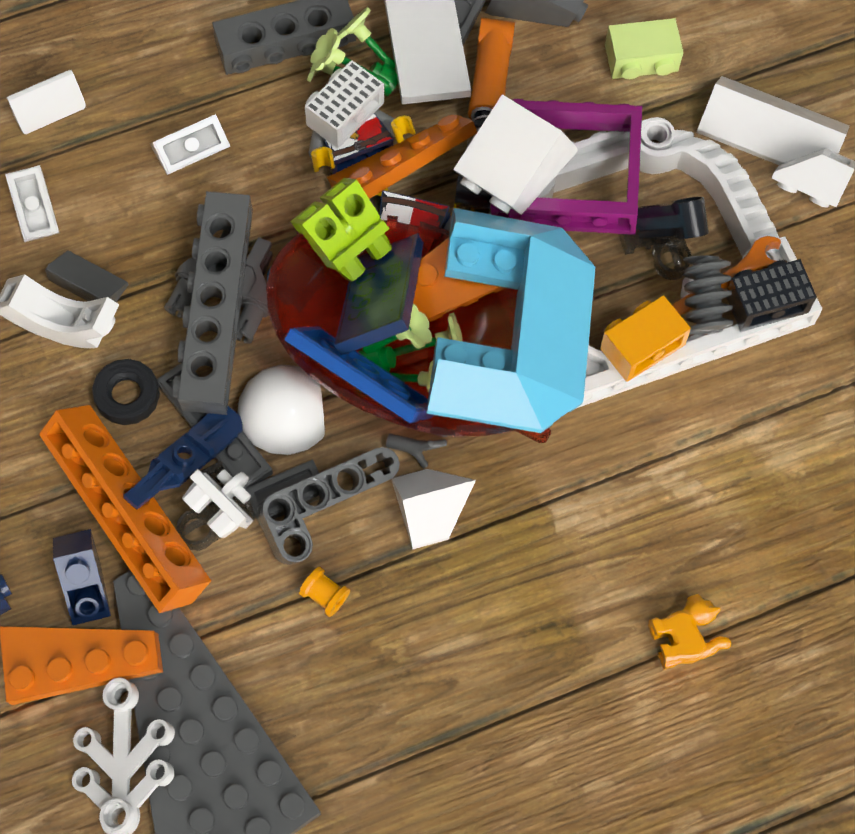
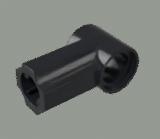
(681, 218)

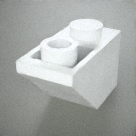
(817, 174)

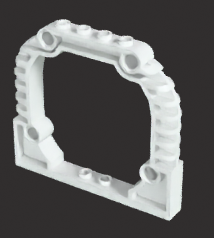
(739, 207)

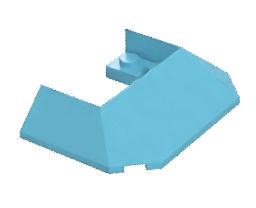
(551, 328)

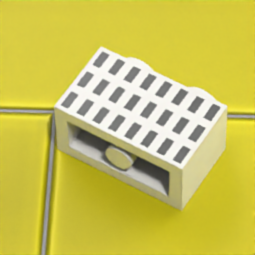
(344, 103)

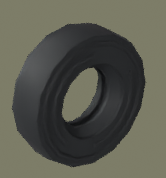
(126, 370)

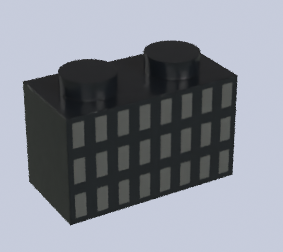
(770, 294)

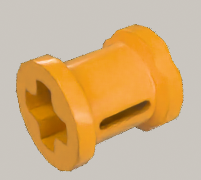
(324, 591)

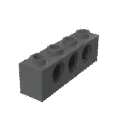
(268, 25)

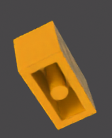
(644, 337)

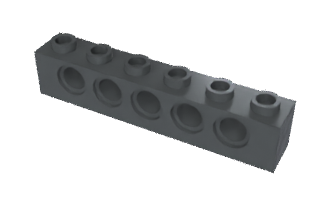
(212, 392)

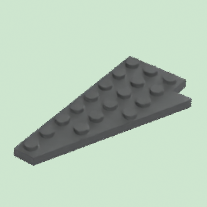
(222, 759)

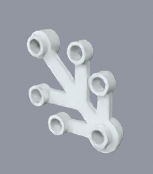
(122, 763)

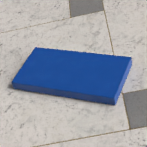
(361, 373)

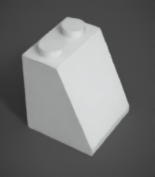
(514, 156)

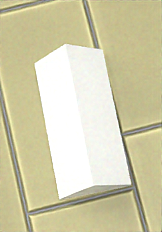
(767, 124)

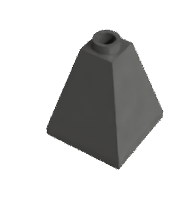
(539, 11)

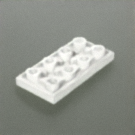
(427, 50)

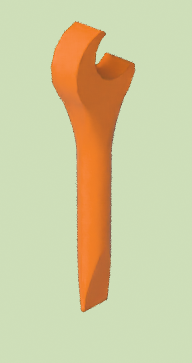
(754, 260)

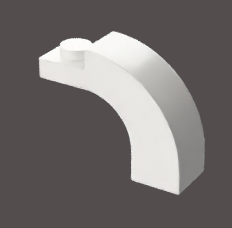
(55, 316)

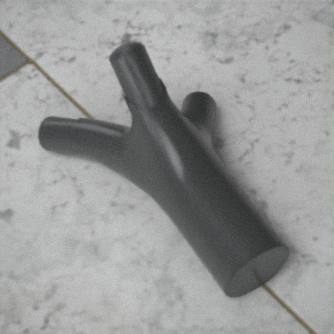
(414, 446)

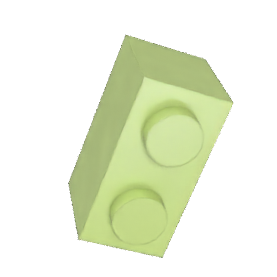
(643, 48)

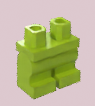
(344, 228)

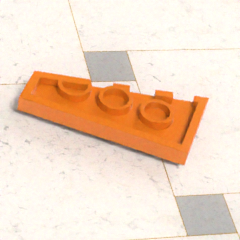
(404, 158)
(441, 294)
(68, 660)

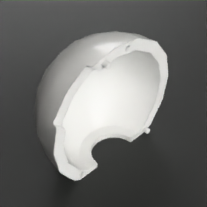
(282, 410)

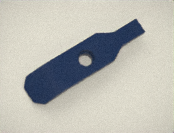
(200, 442)

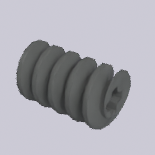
(708, 294)

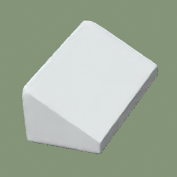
(46, 102)
(190, 144)

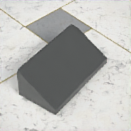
(84, 278)

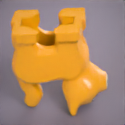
(685, 638)

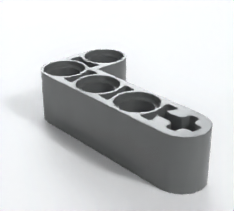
(329, 494)

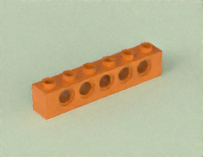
(141, 536)

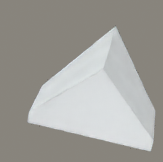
(431, 504)

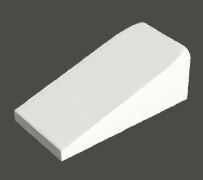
(32, 203)

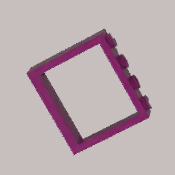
(588, 214)

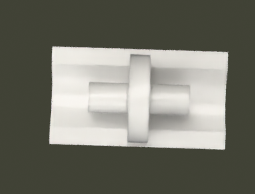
(207, 490)

